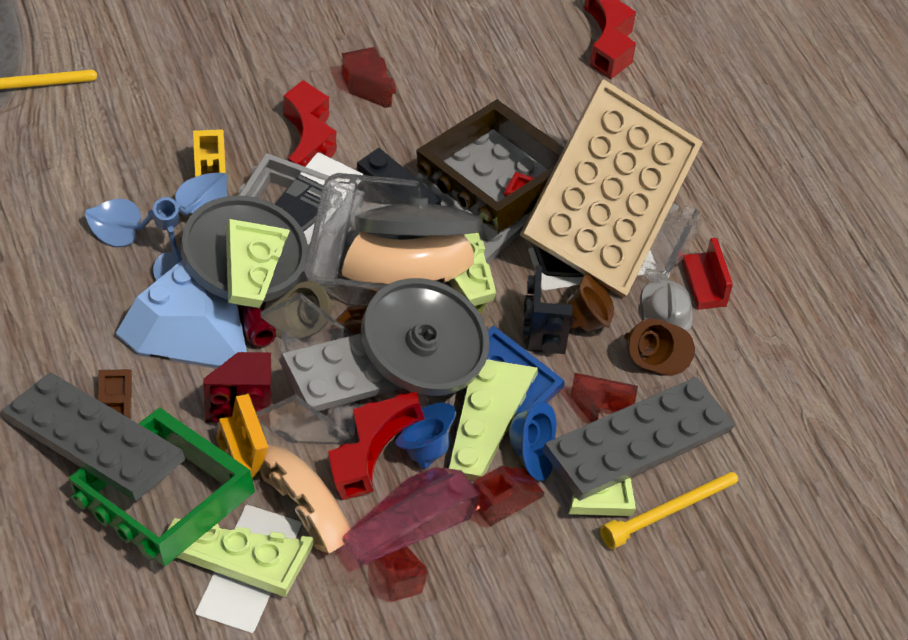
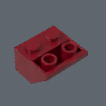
(238, 376)

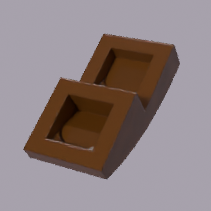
(116, 390)

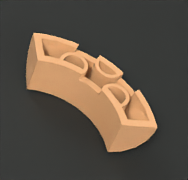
(390, 260)
(316, 504)

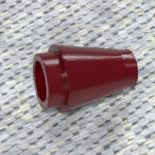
(257, 327)

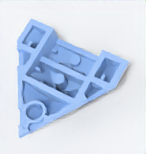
(183, 322)

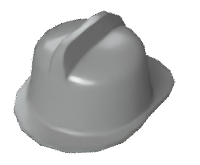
(668, 303)

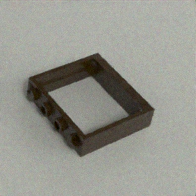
(516, 130)

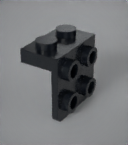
(547, 322)

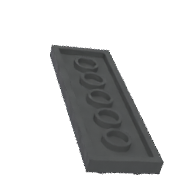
(93, 436)
(637, 438)

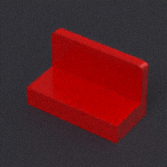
(708, 277)

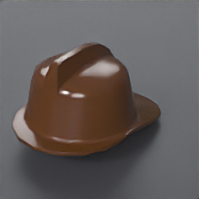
(591, 305)
(660, 346)

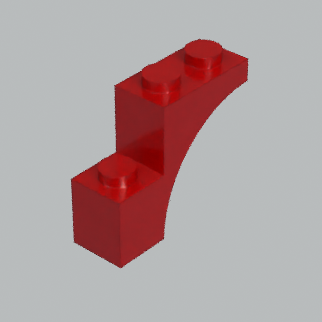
(614, 48)
(308, 112)
(376, 426)

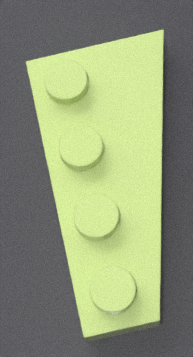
(488, 414)
(253, 558)

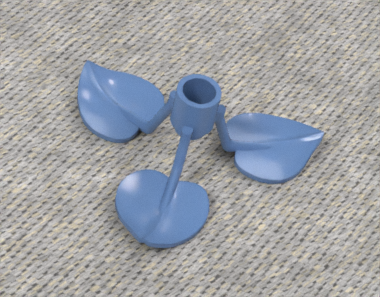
(117, 219)

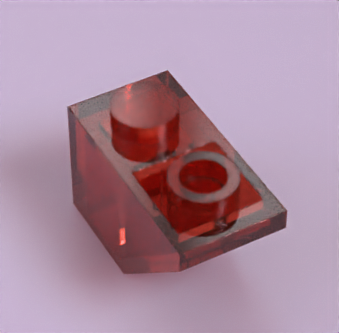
(367, 76)
(505, 492)

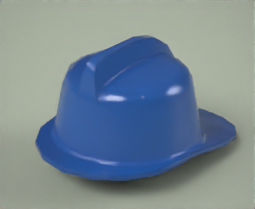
(528, 436)
(430, 437)

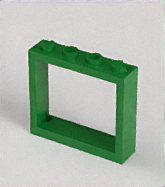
(164, 549)

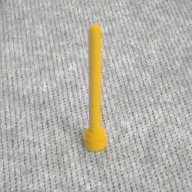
(47, 79)
(617, 532)

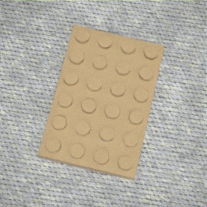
(611, 188)

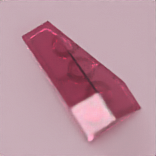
(413, 512)

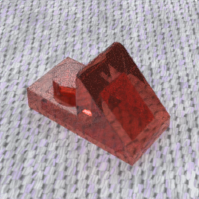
(595, 393)
(403, 573)

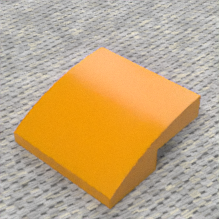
(242, 435)

